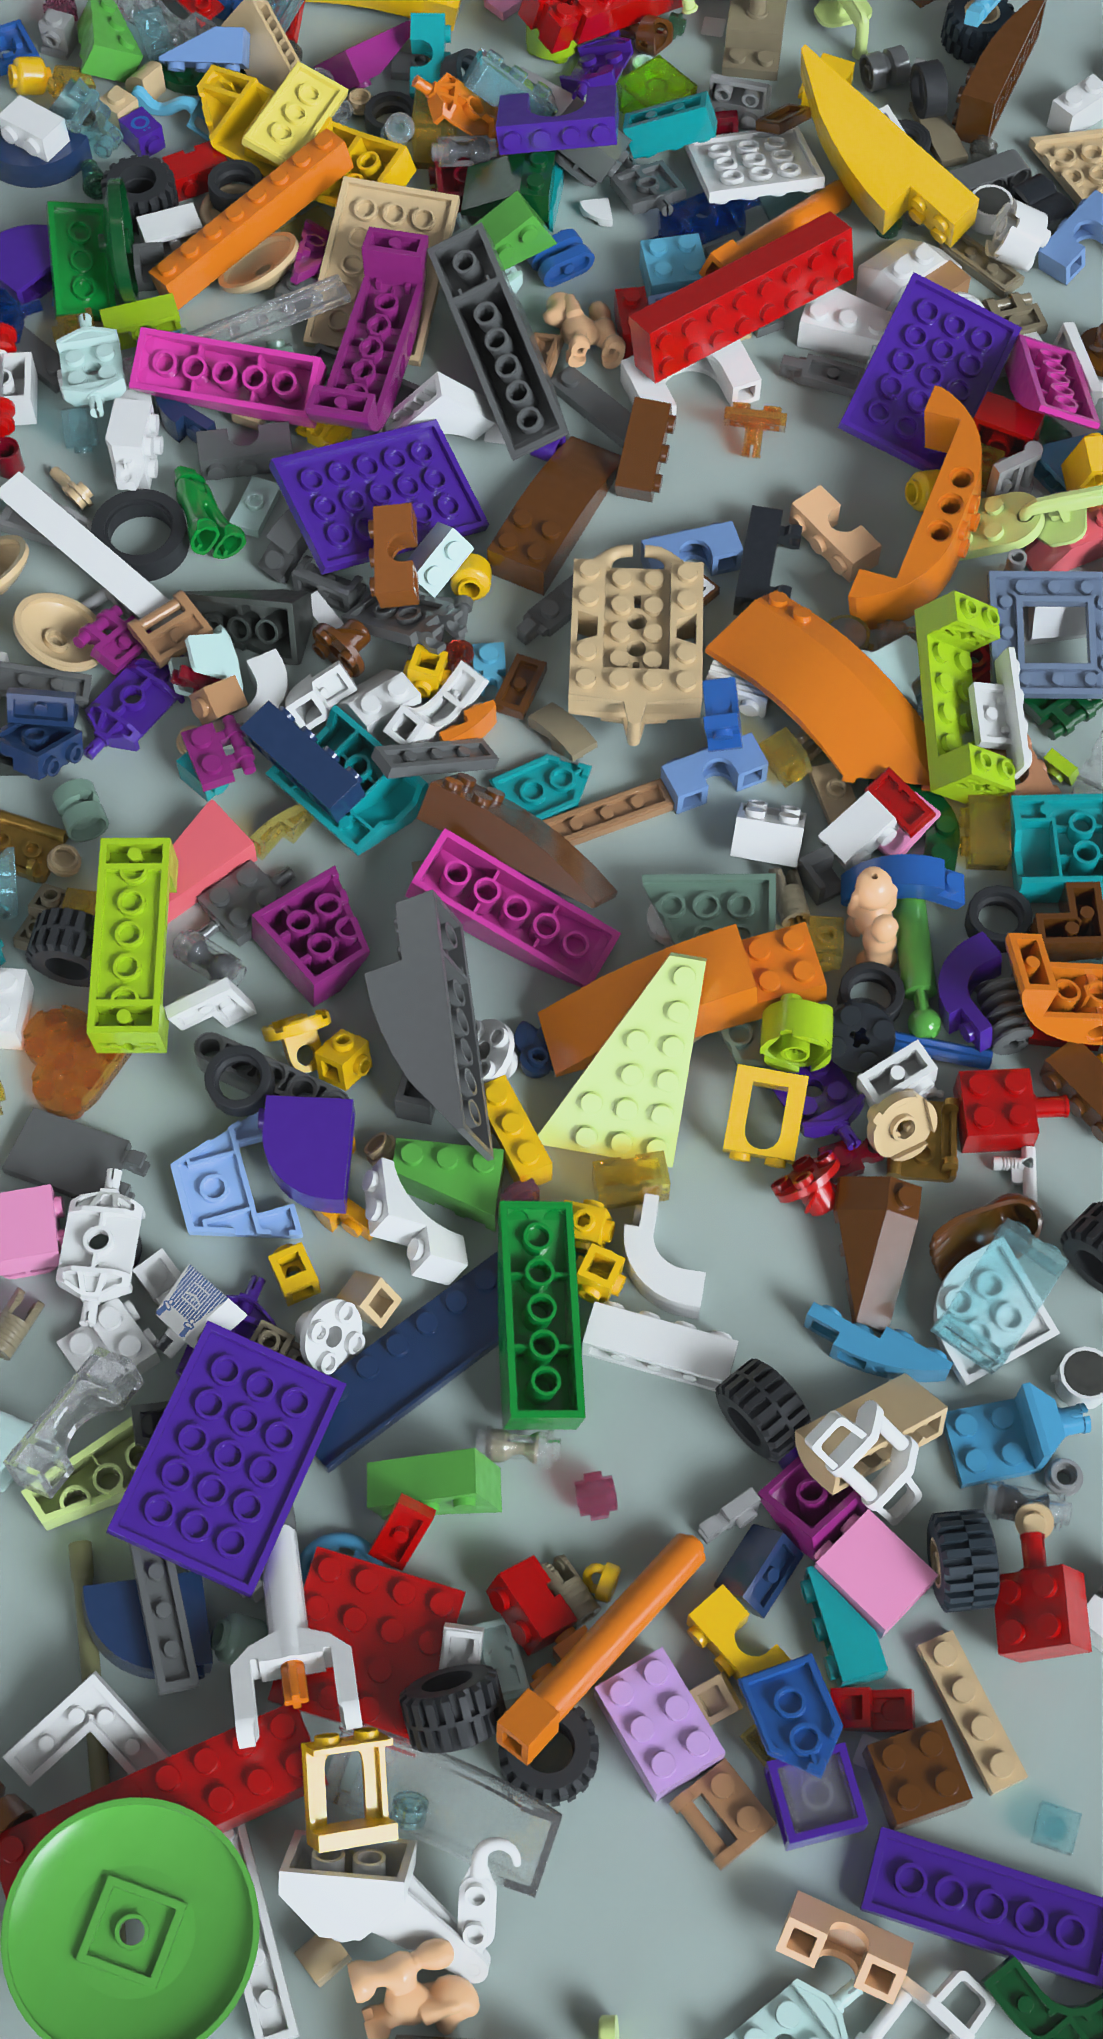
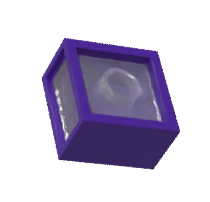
(815, 1807)

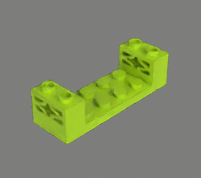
(945, 637)
(131, 945)

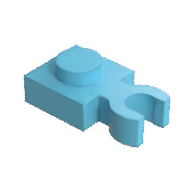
(490, 662)

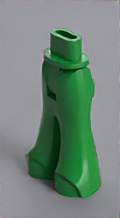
(206, 524)

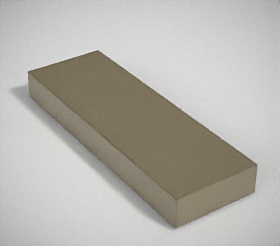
(945, 142)
(991, 273)

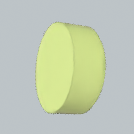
(608, 2027)

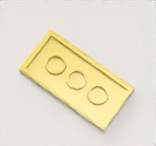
(294, 114)

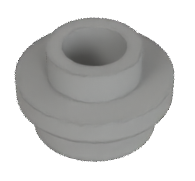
(1068, 1467)

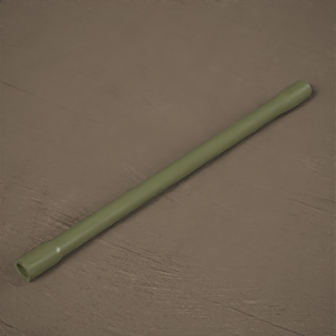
(82, 1575)

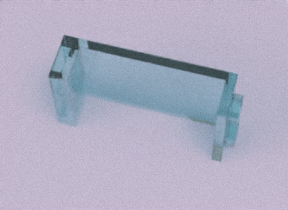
(1001, 1296)

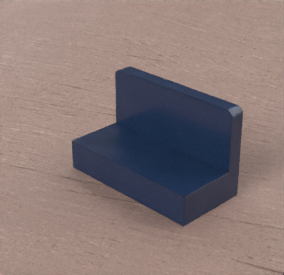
(41, 707)
(760, 1568)

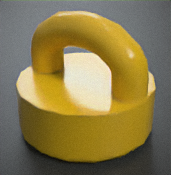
(608, 1581)

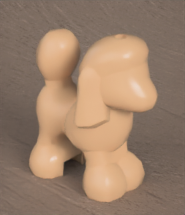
(583, 331)
(872, 916)
(408, 2001)

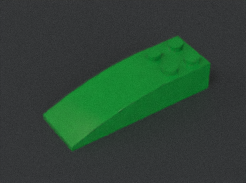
(539, 1317)

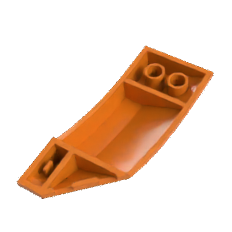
(826, 689)

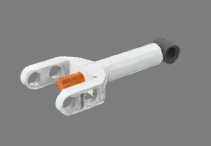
(290, 1647)

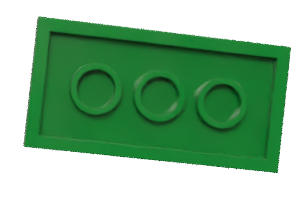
(77, 267)

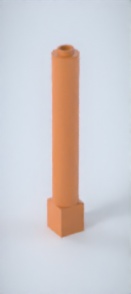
(831, 198)
(537, 1713)

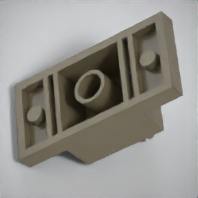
(754, 39)

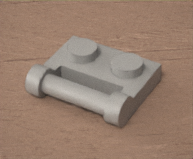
(1015, 472)

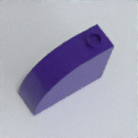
(25, 262)
(310, 1148)

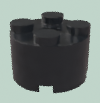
(879, 1027)

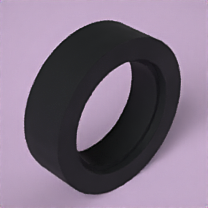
(145, 504)

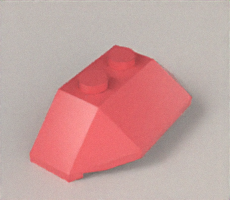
(1068, 557)

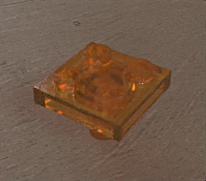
(755, 423)

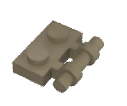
(1020, 311)

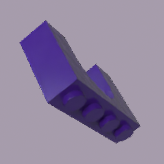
(589, 126)

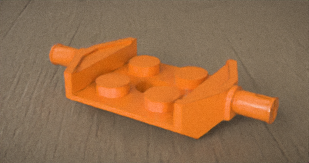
(453, 102)

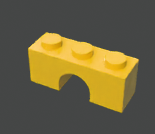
(509, 1123)
(715, 1626)

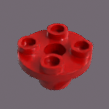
(810, 1183)

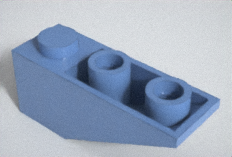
(218, 46)

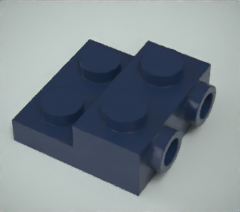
(40, 748)

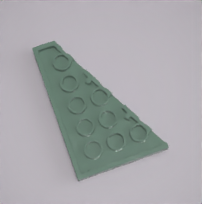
(706, 902)

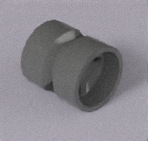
(885, 68)

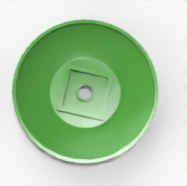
(120, 1865)

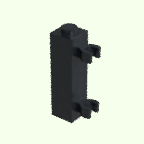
(759, 555)

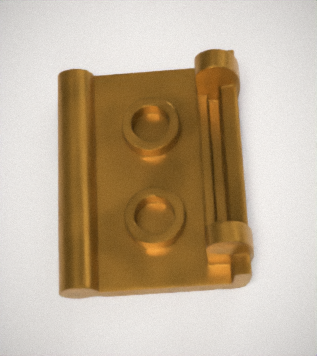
(31, 844)
(939, 1158)

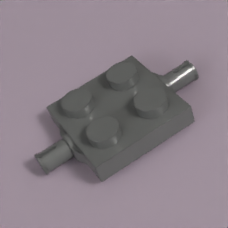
(647, 187)
(237, 898)

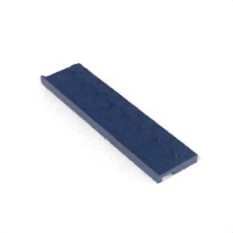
(413, 1362)

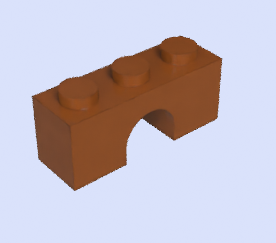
(393, 530)

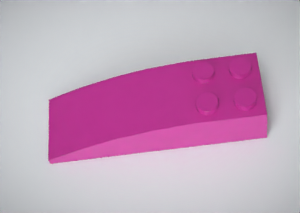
(226, 376)
(1050, 382)
(514, 911)

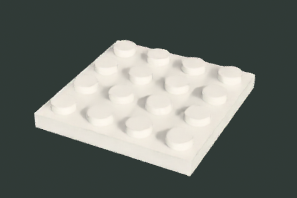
(755, 165)

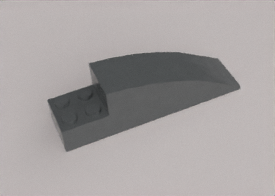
(499, 341)
(430, 1015)

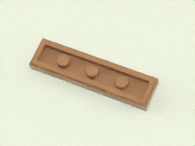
(613, 812)

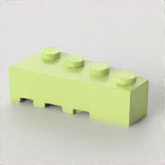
(96, 1483)

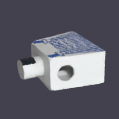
(188, 1309)

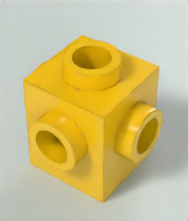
(427, 671)
(343, 1059)
(591, 1225)
(599, 1274)

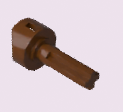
(647, 36)

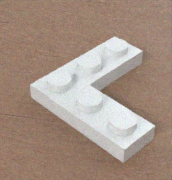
(87, 1709)

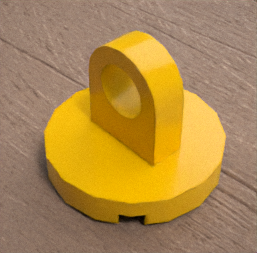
(296, 1032)

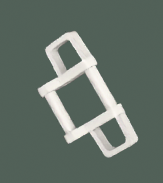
(863, 1435)
(932, 2005)

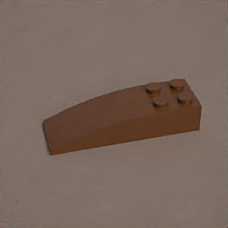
(997, 73)
(552, 515)
(513, 837)

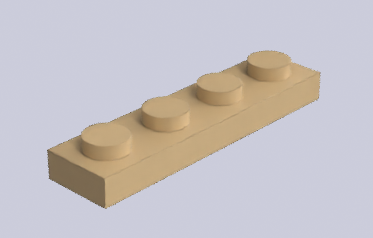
(971, 1713)

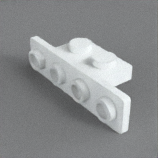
(999, 712)

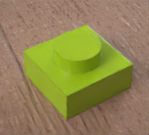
(1060, 768)

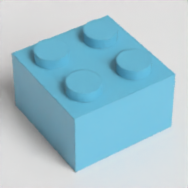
(670, 262)

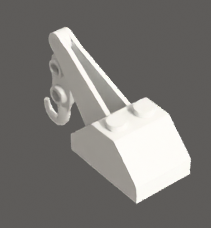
(375, 1891)

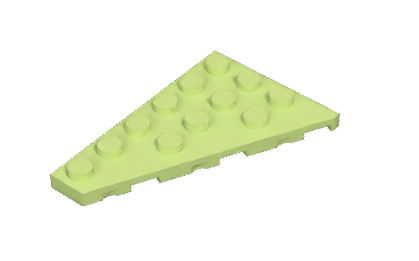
(637, 1082)

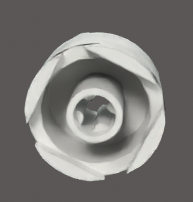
(1018, 235)

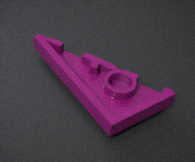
(310, 252)

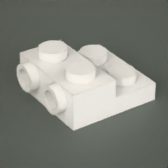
(113, 1331)

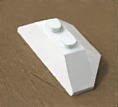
(886, 274)

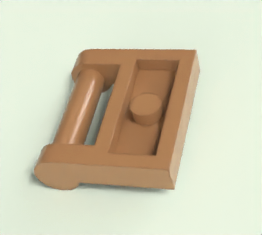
(169, 638)
(734, 1807)

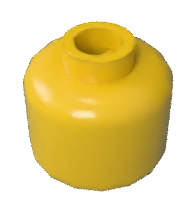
(28, 75)
(920, 487)
(472, 577)

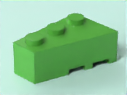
(107, 42)
(516, 230)
(452, 1177)
(446, 1481)

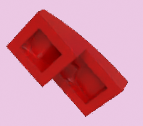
(875, 1710)

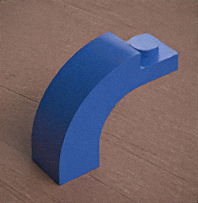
(722, 714)
(914, 877)

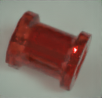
(456, 653)

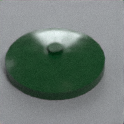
(119, 239)

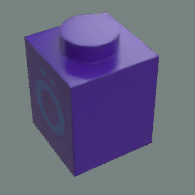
(142, 132)

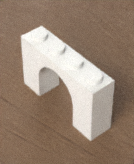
(728, 367)

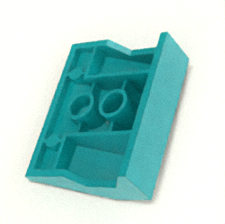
(388, 802)
(1055, 843)

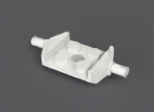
(105, 1272)

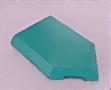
(544, 785)

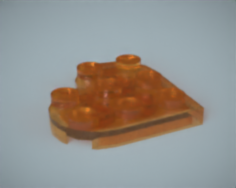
(67, 1069)

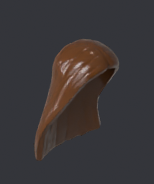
(976, 1228)

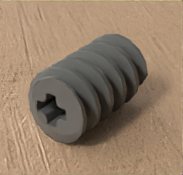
(1004, 1012)

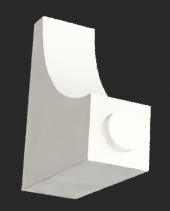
(453, 405)

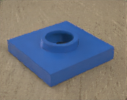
(14, 39)

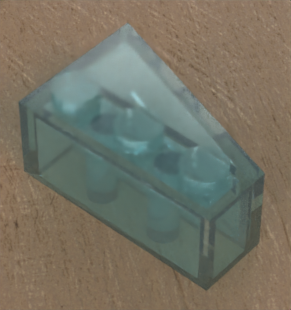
(491, 78)

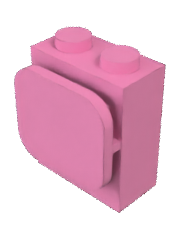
(30, 1231)
(874, 1571)

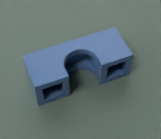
(1063, 254)
(713, 544)
(687, 776)

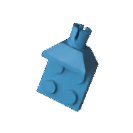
(1010, 1436)

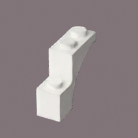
(394, 1217)

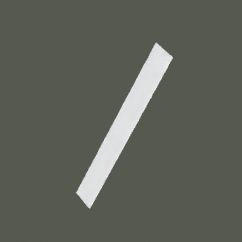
(83, 547)

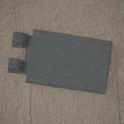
(410, 623)
(70, 1156)

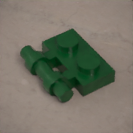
(1044, 708)

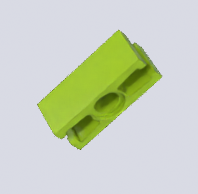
(152, 313)

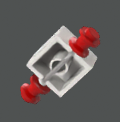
(17, 383)

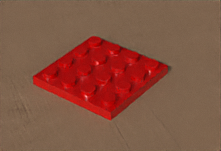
(389, 1623)

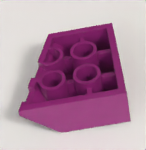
(313, 937)

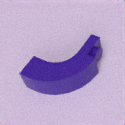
(961, 972)

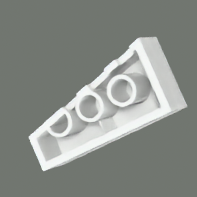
(842, 325)

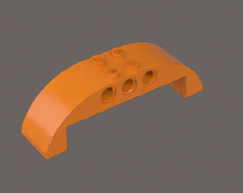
(943, 527)
(1057, 996)

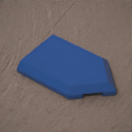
(794, 1713)

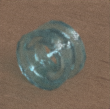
(409, 1810)

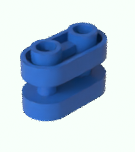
(564, 260)

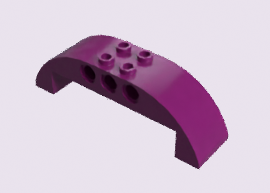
(377, 334)

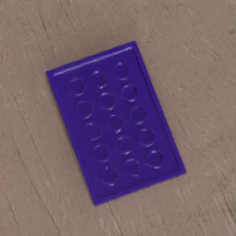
(926, 344)
(338, 484)
(227, 1459)

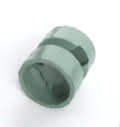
(80, 810)

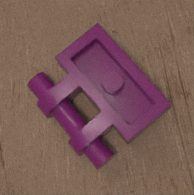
(110, 650)
(208, 756)

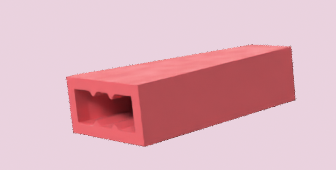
(206, 855)

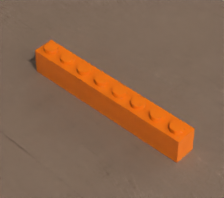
(252, 218)

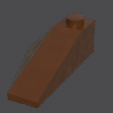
(877, 1234)

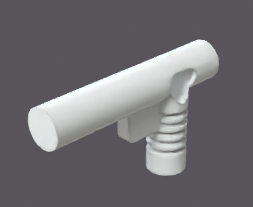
(1019, 1173)

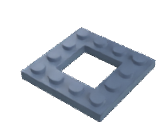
(1013, 590)

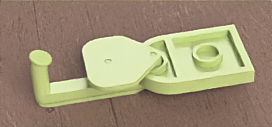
(846, 12)
(1019, 518)

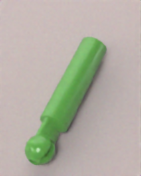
(917, 965)

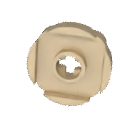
(889, 1113)

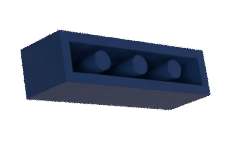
(303, 760)

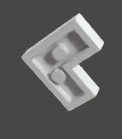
(218, 999)

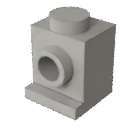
(58, 34)

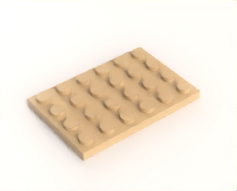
(387, 207)

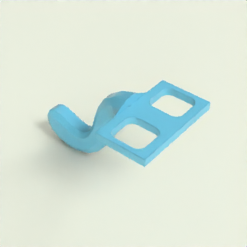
(190, 104)

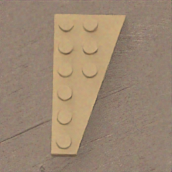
(1073, 160)

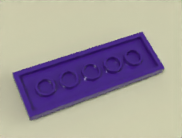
(986, 1906)

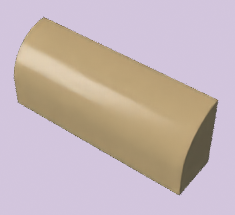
(270, 49)
(904, 1404)

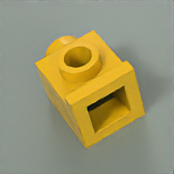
(298, 1286)

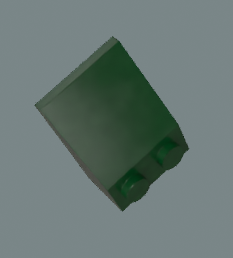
(497, 179)

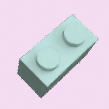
(439, 557)

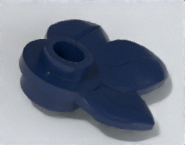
(532, 1045)

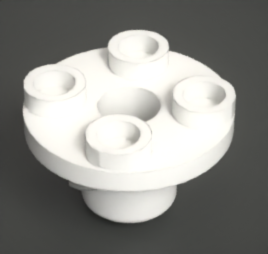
(496, 1049)
(330, 1335)

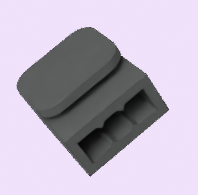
(592, 163)

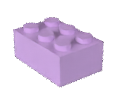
(658, 1724)

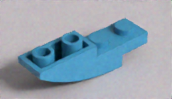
(883, 1356)

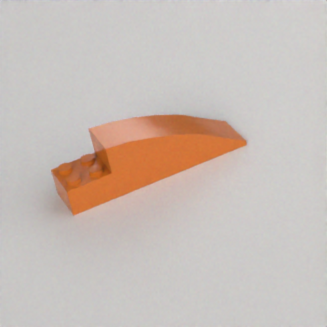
(736, 989)

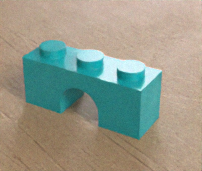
(428, 38)

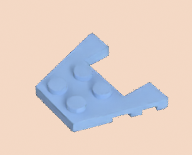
(218, 1193)

